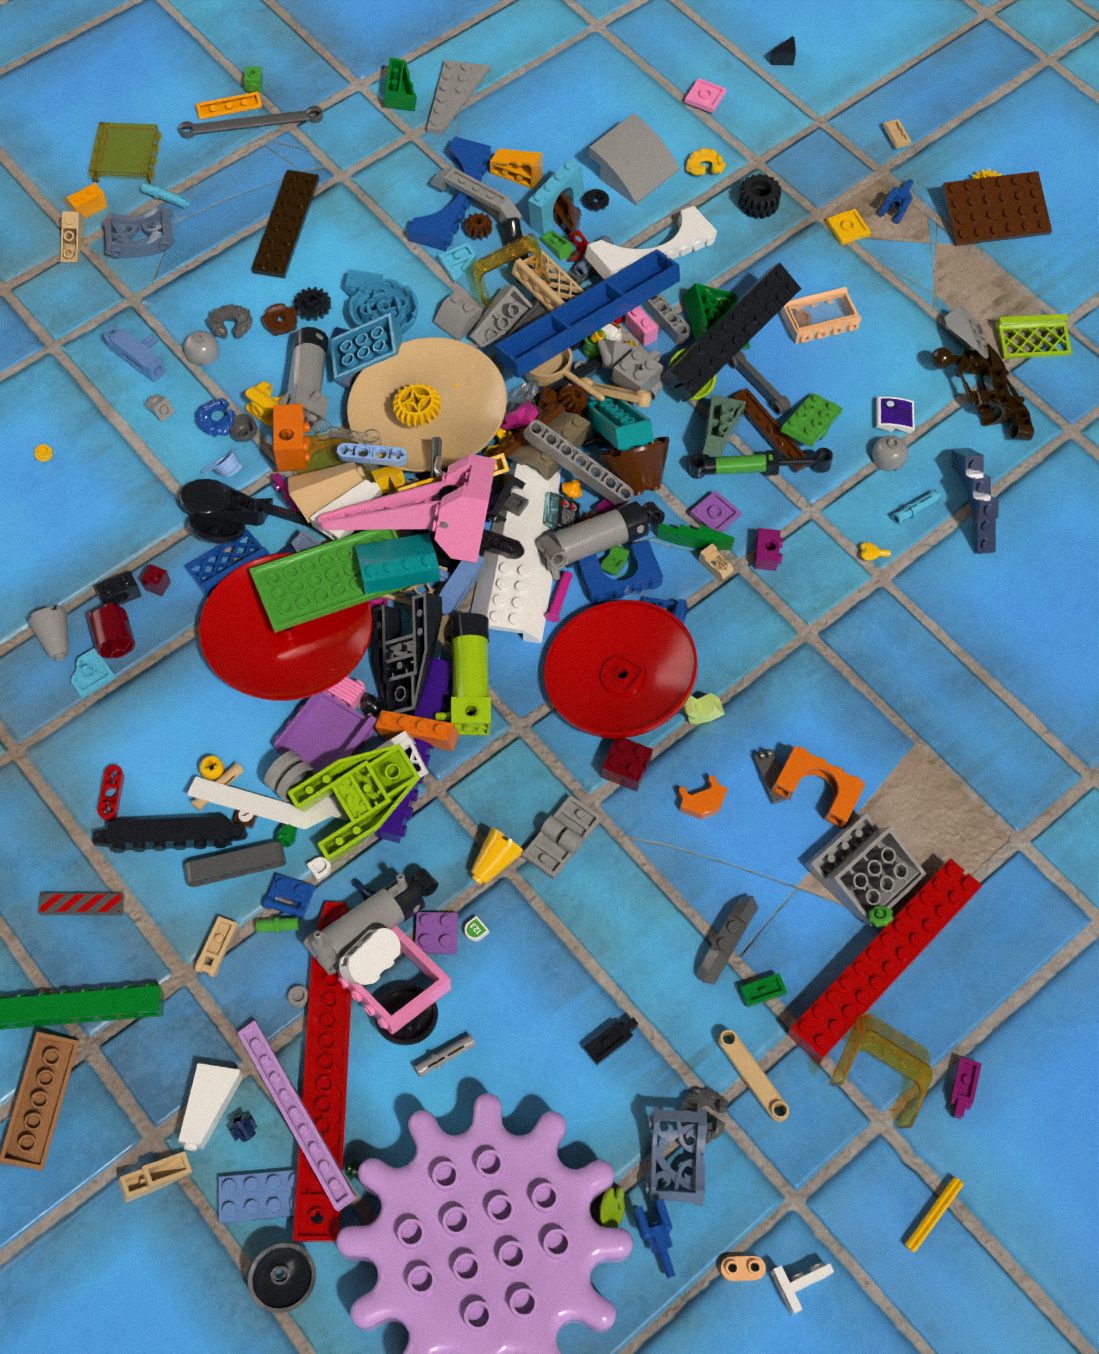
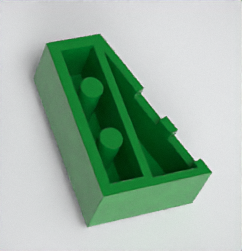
(399, 88)

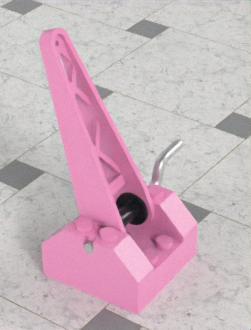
(450, 508)

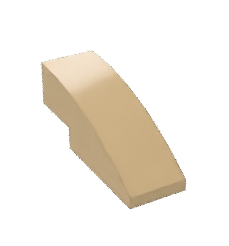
(154, 1176)

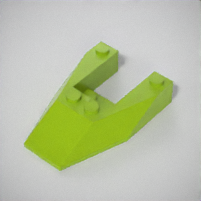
(368, 790)

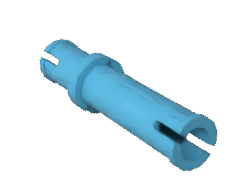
(160, 193)
(911, 510)

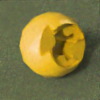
(205, 764)

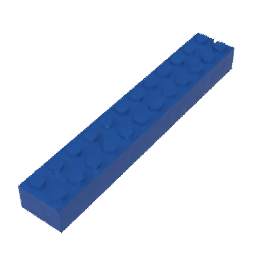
(587, 313)

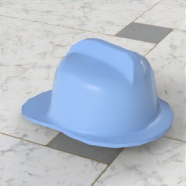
(226, 465)

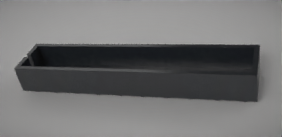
(731, 332)

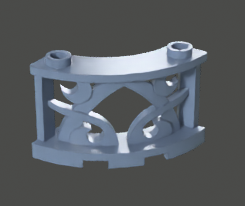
(126, 227)
(696, 1180)

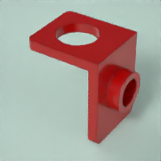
(581, 246)

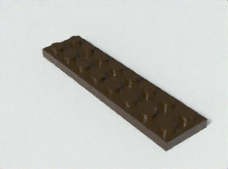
(285, 224)

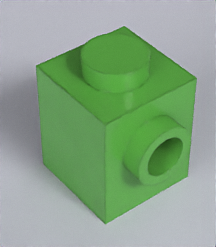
(253, 79)

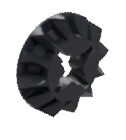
(601, 196)

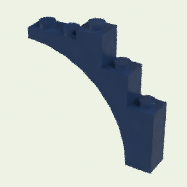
(984, 507)

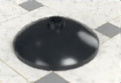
(216, 530)
(419, 1027)
(289, 1289)

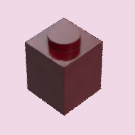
(155, 580)

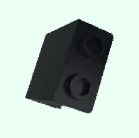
(499, 491)

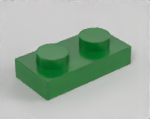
(763, 990)

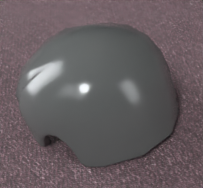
(243, 428)

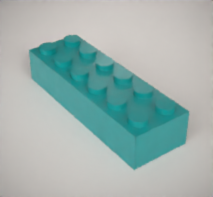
(619, 423)

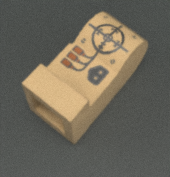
(715, 563)

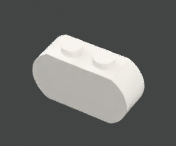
(370, 956)

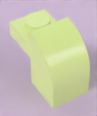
(703, 709)

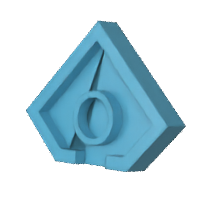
(90, 673)

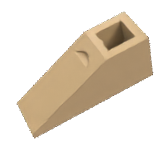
(71, 236)

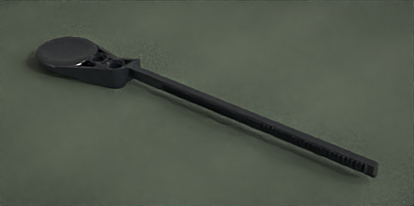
(213, 498)

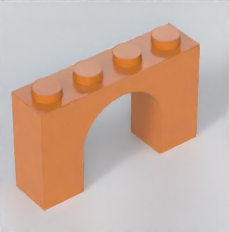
(844, 786)

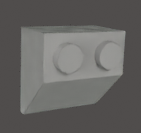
(457, 316)

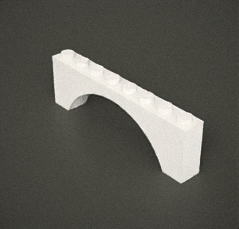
(693, 234)

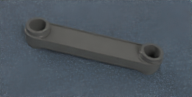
(778, 402)

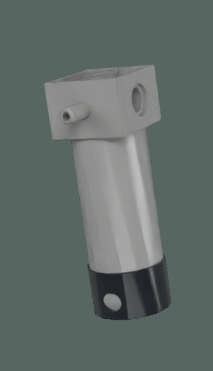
(307, 374)

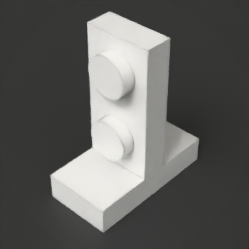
(798, 1282)

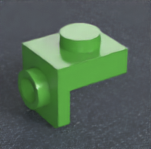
(615, 560)

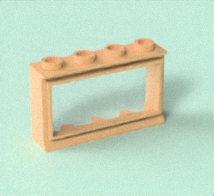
(820, 315)

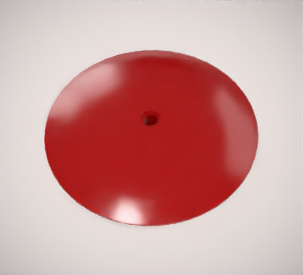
(280, 664)

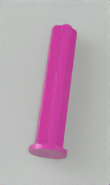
(559, 596)

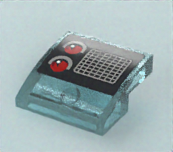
(560, 511)

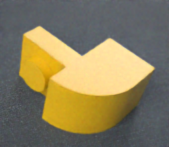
(388, 479)

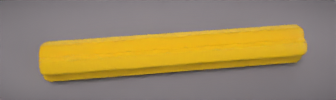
(934, 1214)

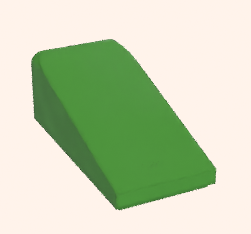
(557, 244)

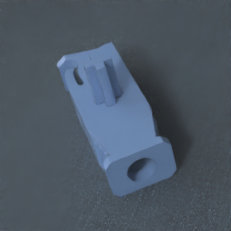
(135, 352)
(459, 584)

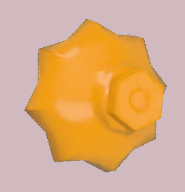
(572, 489)

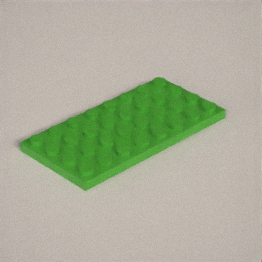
(316, 581)

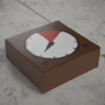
(245, 818)

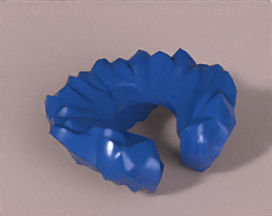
(212, 427)

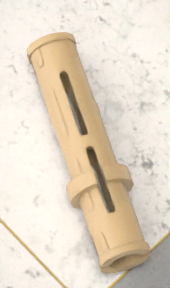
(225, 779)

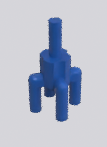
(900, 199)
(657, 1233)

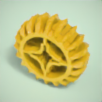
(427, 400)

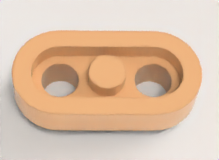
(743, 1268)

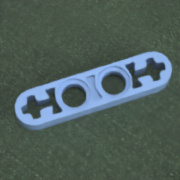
(372, 457)

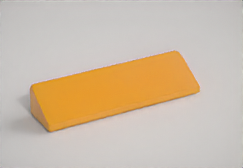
(228, 105)

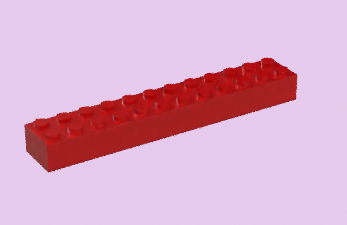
(883, 961)

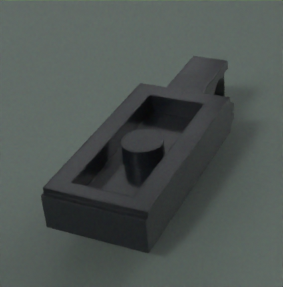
(610, 1040)

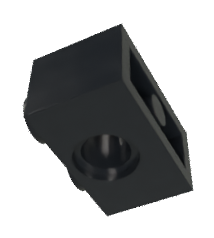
(119, 589)

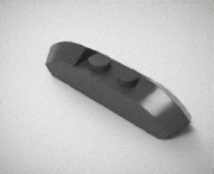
(727, 940)

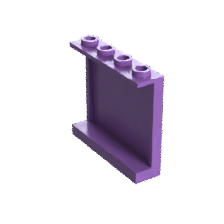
(325, 732)

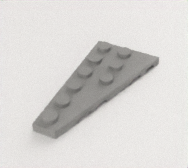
(454, 90)

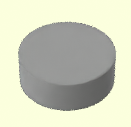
(298, 996)

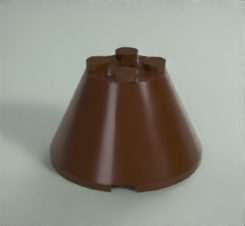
(640, 466)

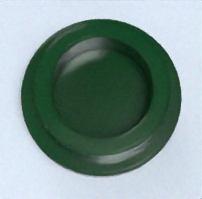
(352, 1168)

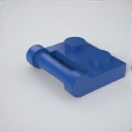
(289, 890)

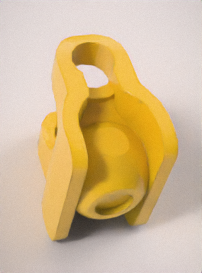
(262, 402)

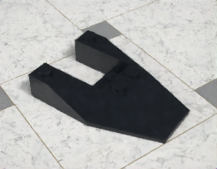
(405, 662)

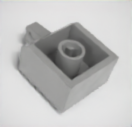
(638, 370)

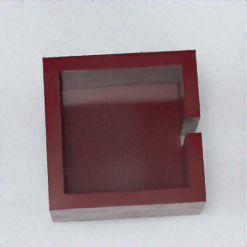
(625, 763)

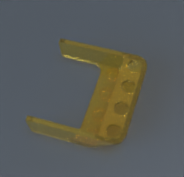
(503, 255)
(893, 1049)

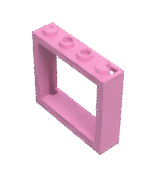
(395, 1022)

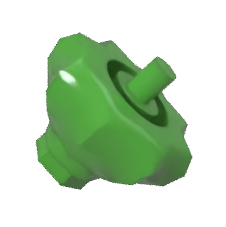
(880, 916)

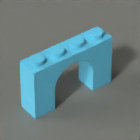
(567, 179)

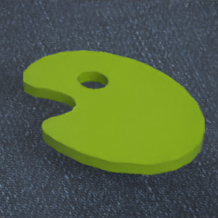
(612, 1208)

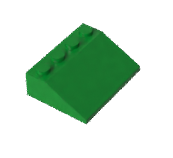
(706, 306)

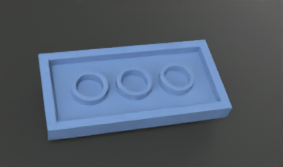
(257, 1196)

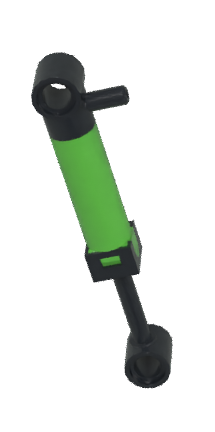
(765, 462)

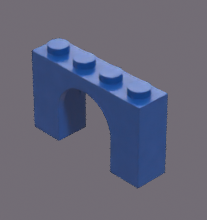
(602, 588)

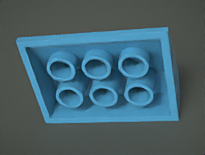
(365, 345)

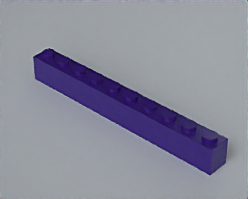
(432, 701)

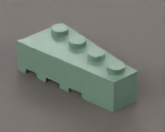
(721, 422)

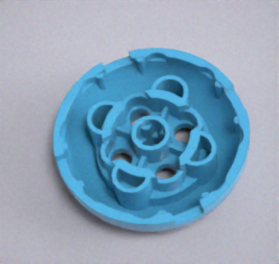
(388, 294)

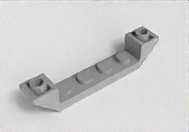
(476, 190)

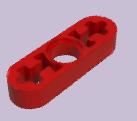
(114, 801)

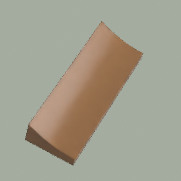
(39, 1102)

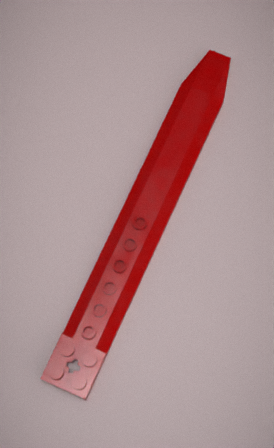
(324, 1089)

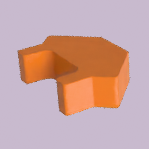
(705, 802)

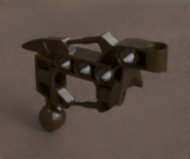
(995, 401)

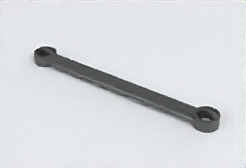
(249, 122)

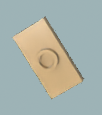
(897, 133)

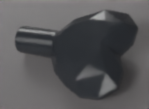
(597, 439)

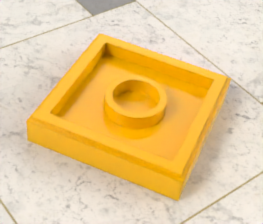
(848, 226)

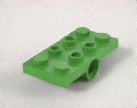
(812, 420)

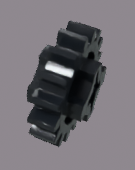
(312, 303)

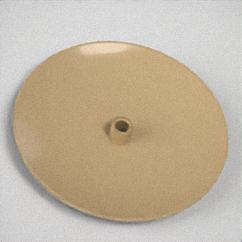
(467, 415)

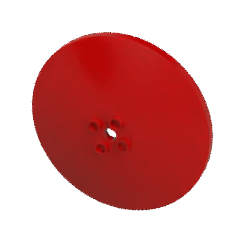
(616, 639)

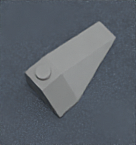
(501, 315)
(967, 329)

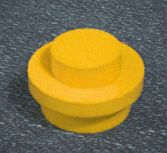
(43, 453)

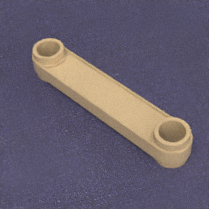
(641, 397)
(753, 1076)

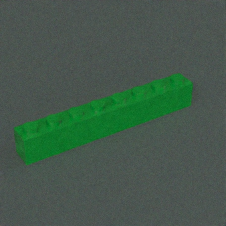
(81, 1006)

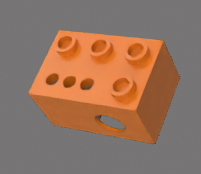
(290, 423)

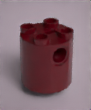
(111, 631)

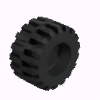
(759, 196)

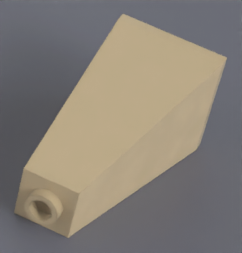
(321, 487)

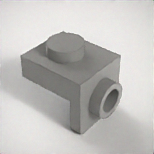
(160, 406)

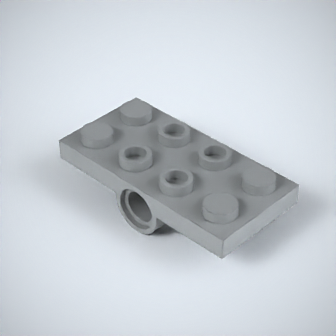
(561, 837)

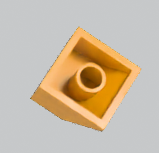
(86, 201)

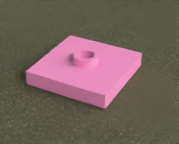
(705, 95)

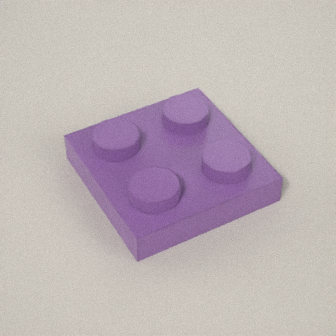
(715, 512)
(437, 933)

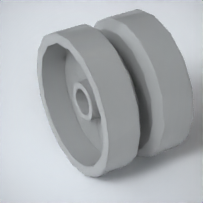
(287, 773)

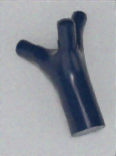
(365, 892)

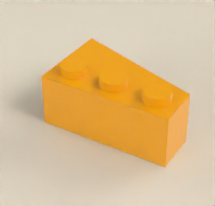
(517, 166)

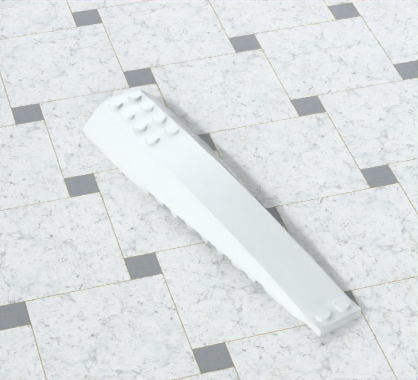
(518, 590)

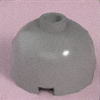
(201, 348)
(890, 453)

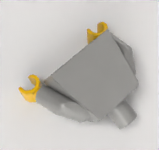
(612, 351)

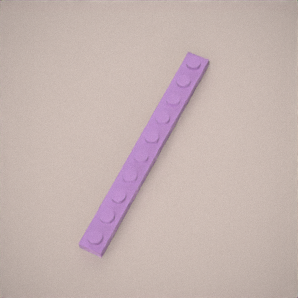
(297, 1116)

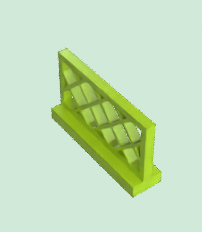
(1031, 324)

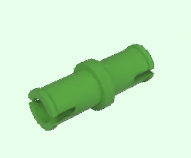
(277, 924)

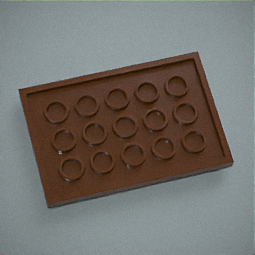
(996, 208)

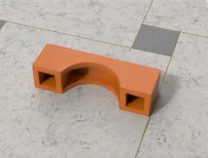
(435, 732)

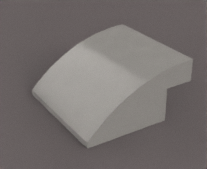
(633, 159)
(866, 867)

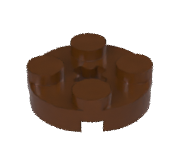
(282, 327)

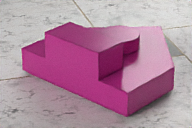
(521, 416)

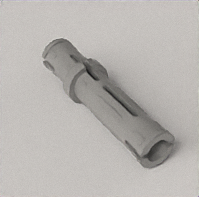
(443, 1056)

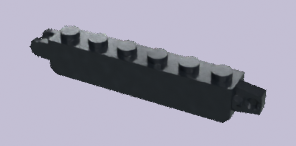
(169, 833)

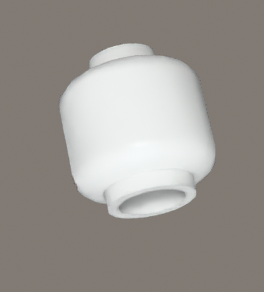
(613, 332)

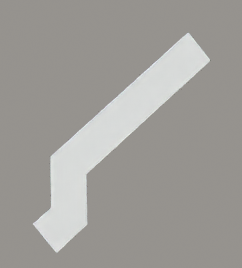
(265, 806)

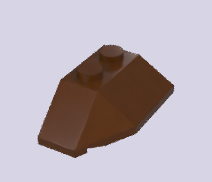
(566, 214)

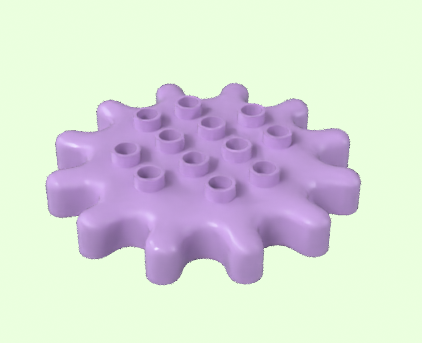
(484, 1239)

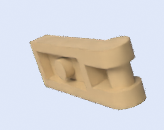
(216, 946)

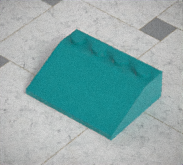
(397, 563)

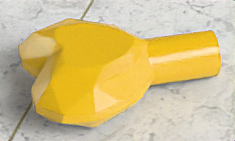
(872, 552)

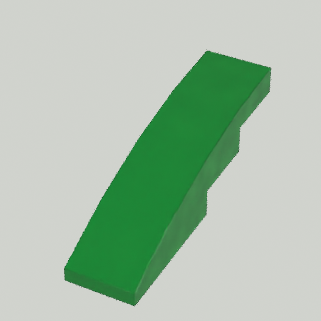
(695, 538)

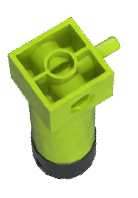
(470, 675)

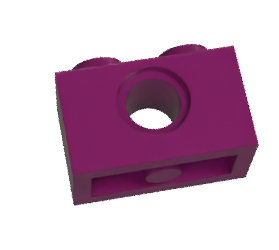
(766, 540)

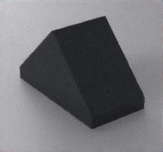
(784, 53)

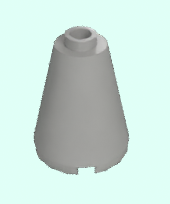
(52, 631)

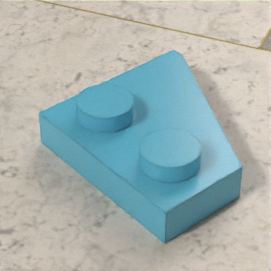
(457, 260)

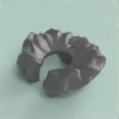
(230, 313)
(711, 1098)

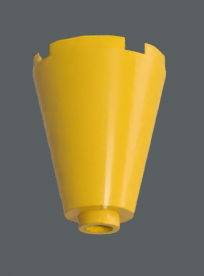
(494, 856)

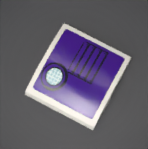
(895, 414)

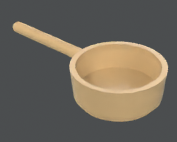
(558, 368)

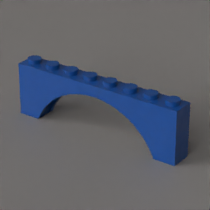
(439, 228)

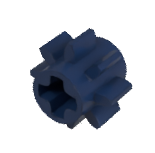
(243, 1127)

